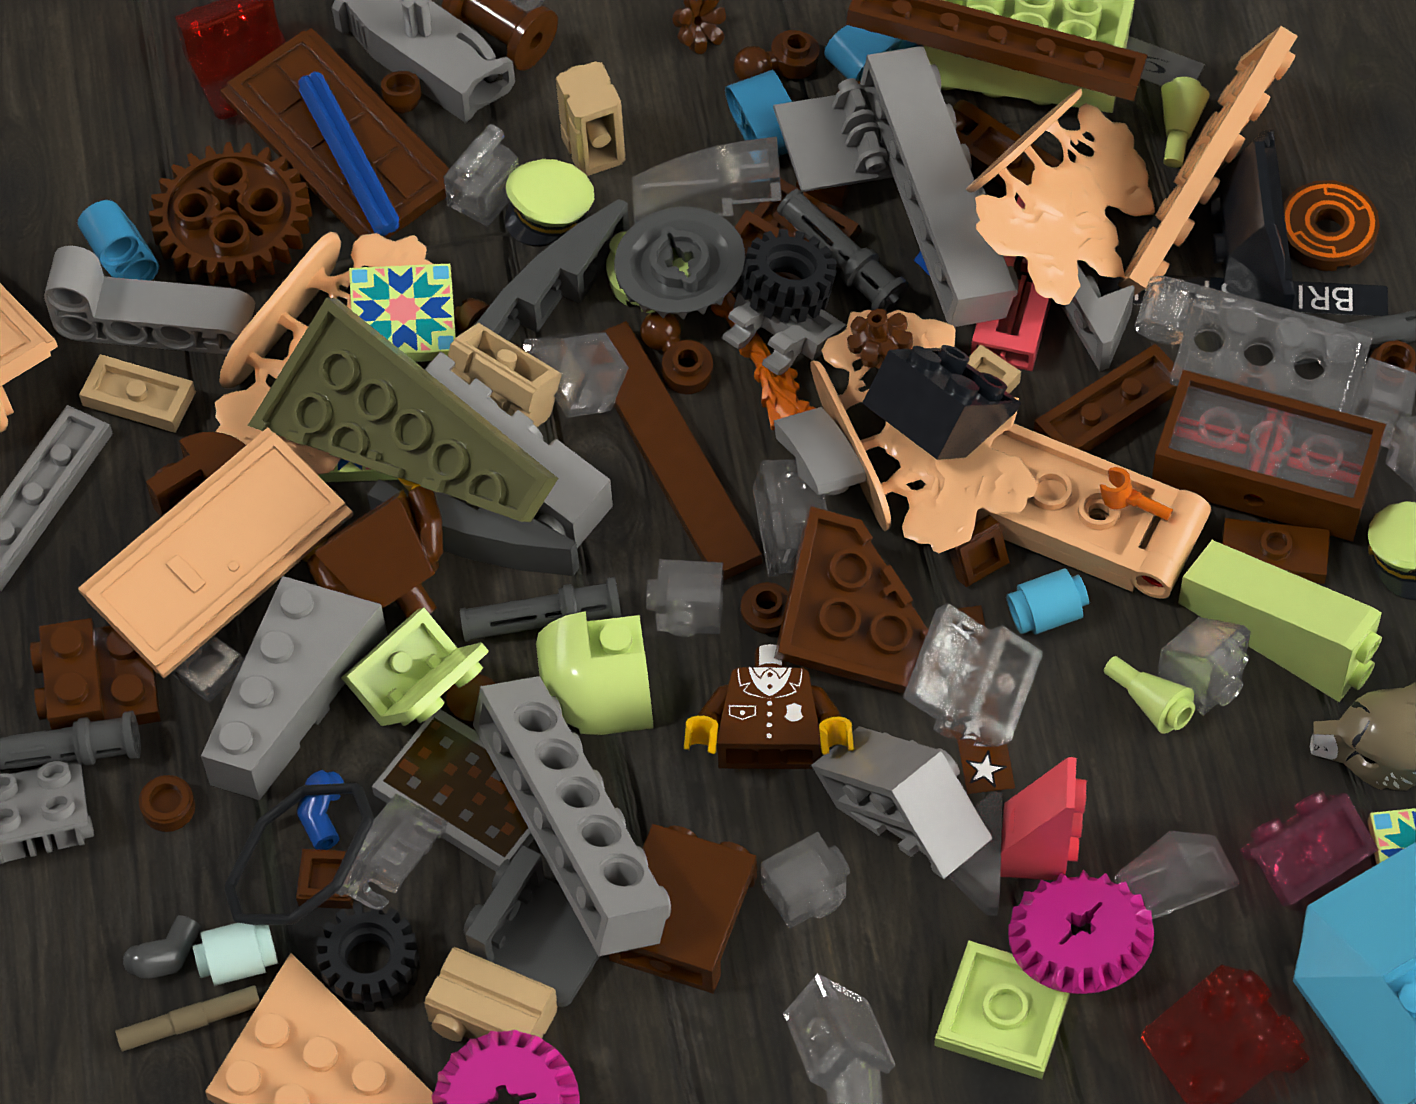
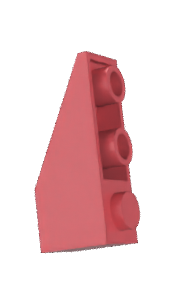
(1044, 825)

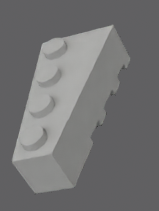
(581, 492)
(288, 682)

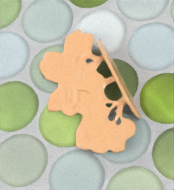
(1066, 202)
(280, 313)
(953, 488)

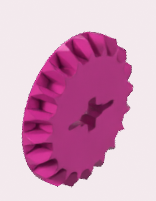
(1085, 962)
(509, 1061)

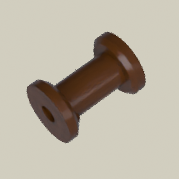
(524, 33)

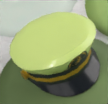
(546, 200)
(1394, 547)

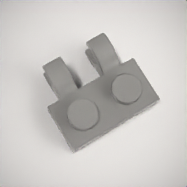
(787, 338)

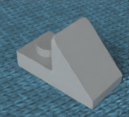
(1099, 319)

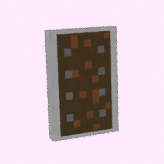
(455, 779)

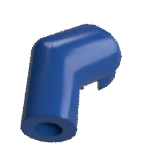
(313, 812)

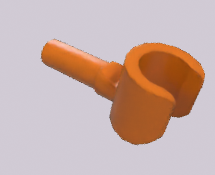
(1124, 495)

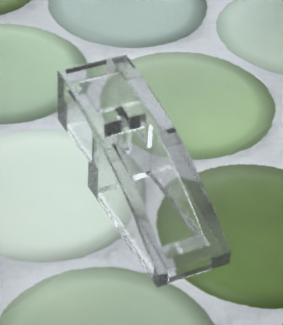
(711, 179)

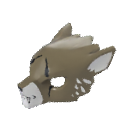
(1378, 727)

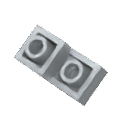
(821, 451)

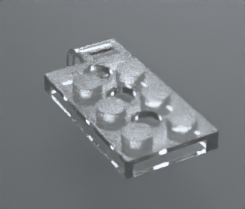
(1180, 310)

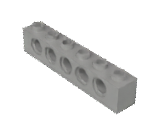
(571, 816)

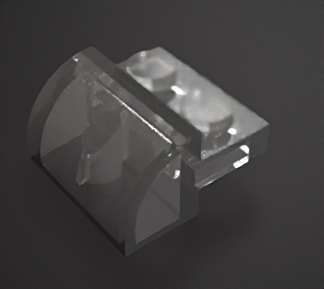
(972, 678)

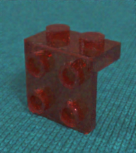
(225, 41)
(1223, 1038)

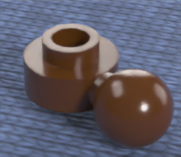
(792, 55)
(664, 336)

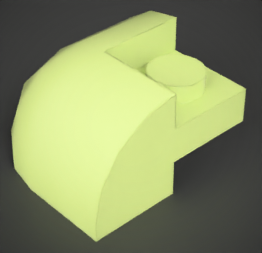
(597, 672)

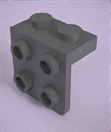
(531, 928)

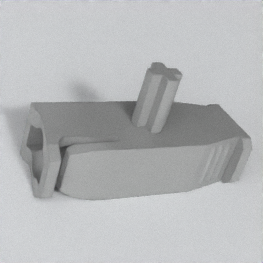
(432, 45)

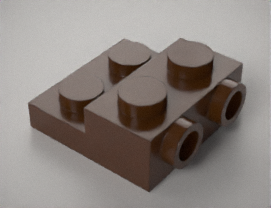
(91, 675)

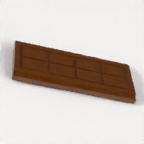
(274, 108)

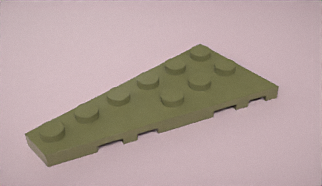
(382, 410)

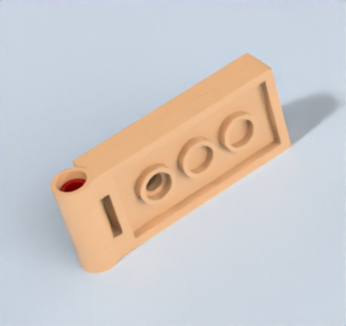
(1120, 548)

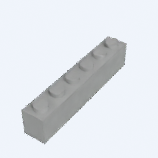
(932, 182)

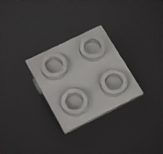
(833, 139)
(43, 804)

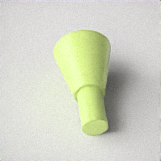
(1182, 107)
(1163, 701)

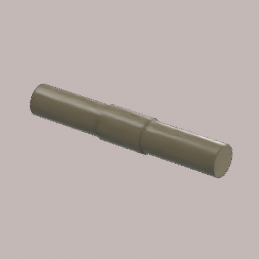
(188, 1018)

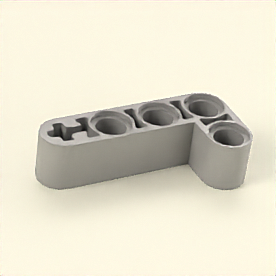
(141, 312)

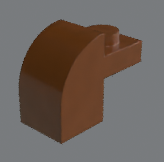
(202, 457)

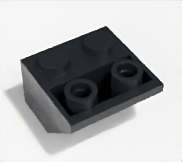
(939, 400)

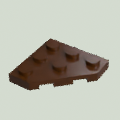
(848, 607)

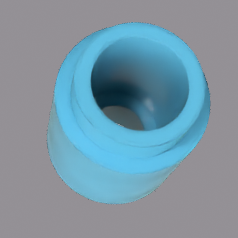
(1048, 602)

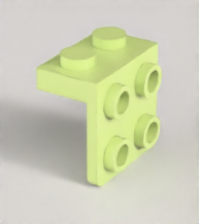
(412, 670)

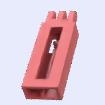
(1020, 334)

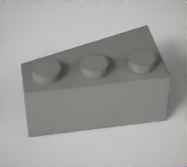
(909, 793)

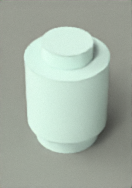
(235, 952)

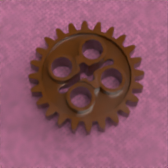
(230, 214)

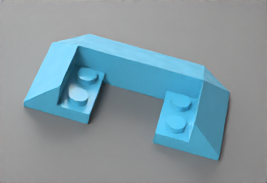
(1362, 973)

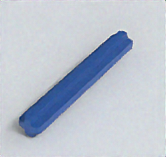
(348, 154)

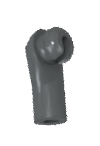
(165, 955)

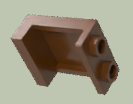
(705, 897)

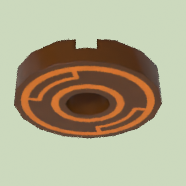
(1332, 202)

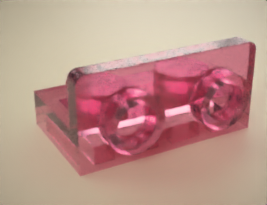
(1310, 846)

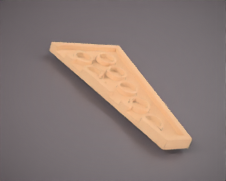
(1216, 143)
(311, 1051)

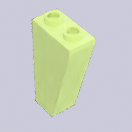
(1290, 619)

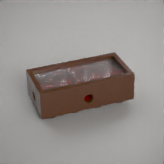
(1268, 454)

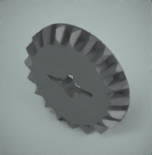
(700, 238)

